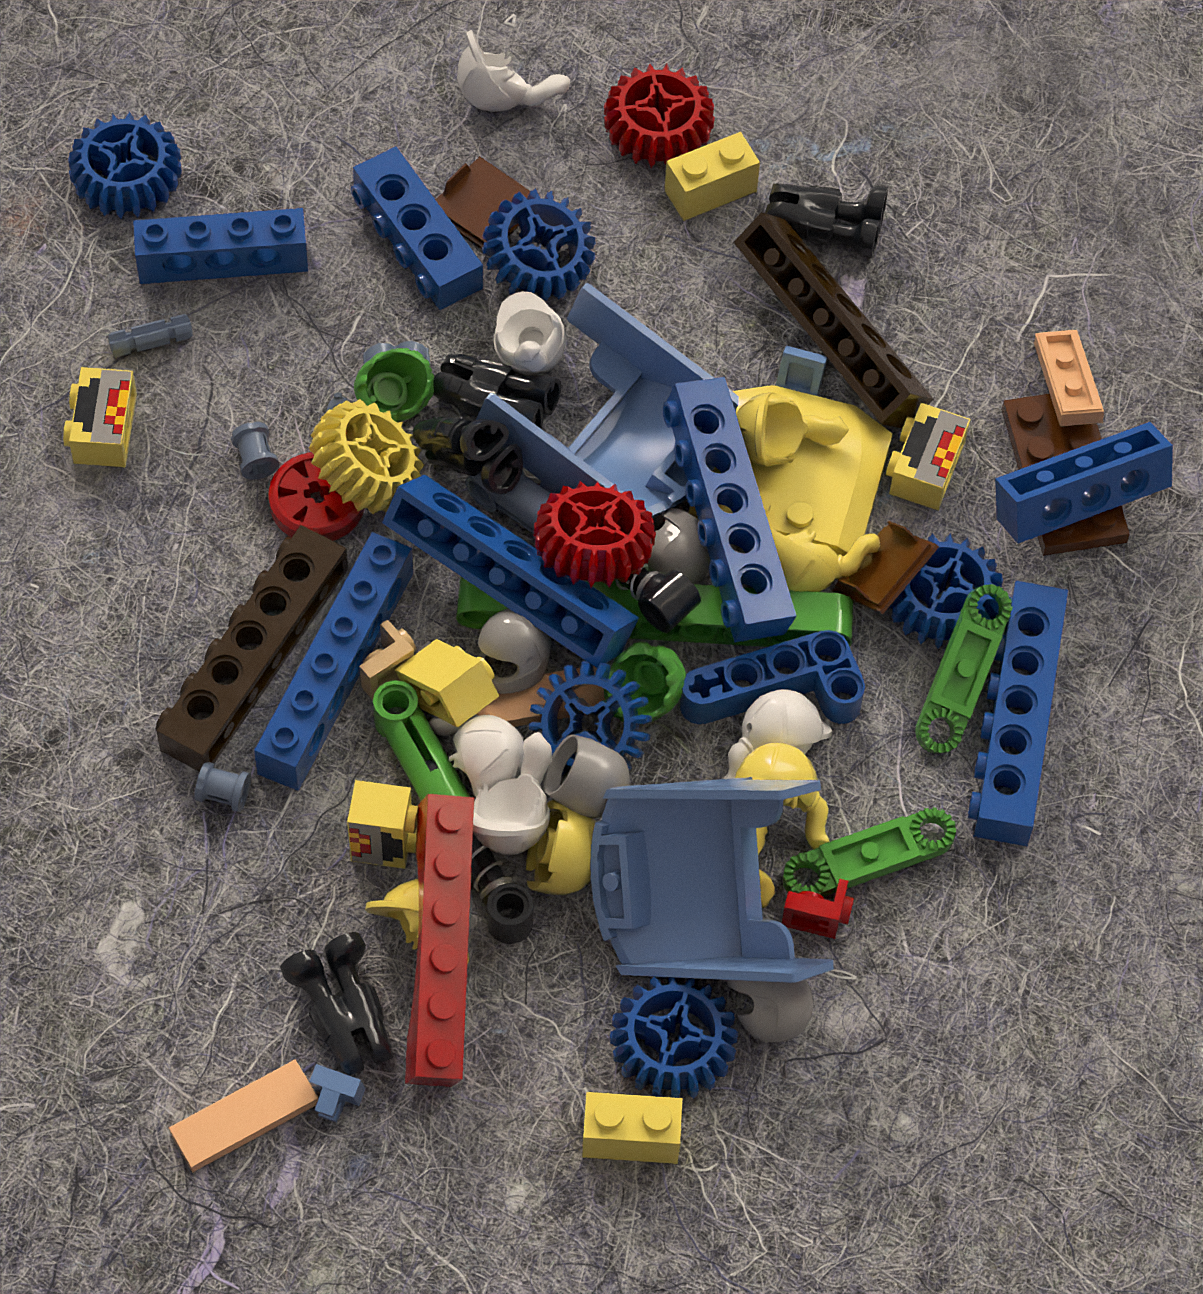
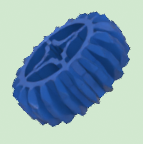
(118, 152)
(564, 229)
(945, 566)
(578, 706)
(691, 1043)

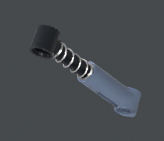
(660, 596)

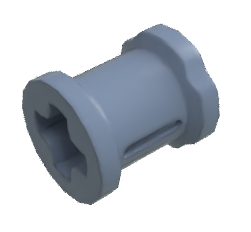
(254, 450)
(222, 786)

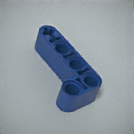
(713, 695)

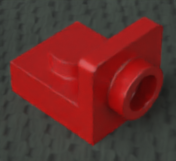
(814, 914)

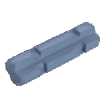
(150, 335)

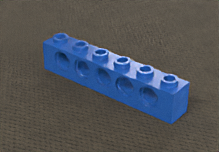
(710, 406)
(509, 570)
(333, 662)
(1012, 816)

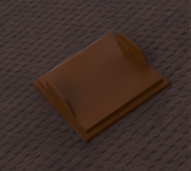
(474, 195)
(887, 571)

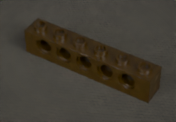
(832, 320)
(204, 740)

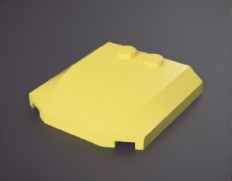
(825, 485)

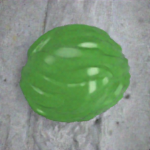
(396, 382)
(657, 673)

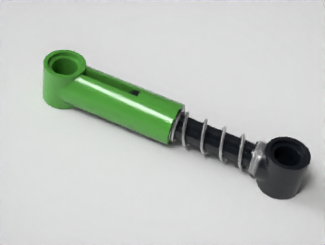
(437, 776)

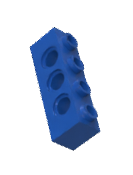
(414, 207)
(220, 246)
(1084, 482)

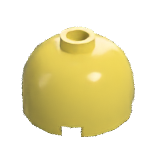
(562, 853)

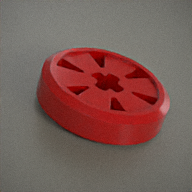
(293, 505)

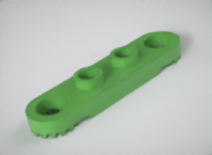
(963, 669)
(871, 852)

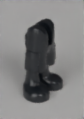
(815, 213)
(468, 382)
(472, 449)
(345, 1015)

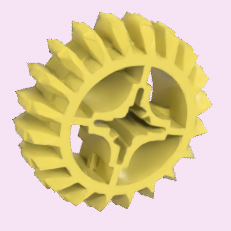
(364, 454)

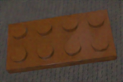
(1038, 437)

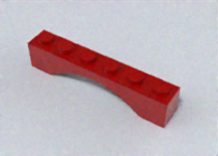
(439, 994)

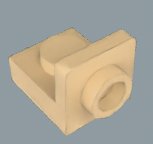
(381, 664)

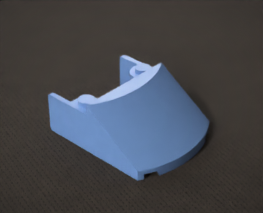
(628, 435)
(683, 881)

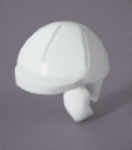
(494, 87)
(528, 335)
(778, 718)
(486, 749)
(515, 810)

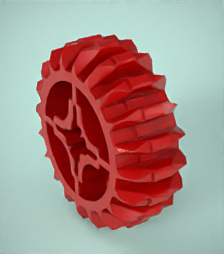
(658, 114)
(594, 534)

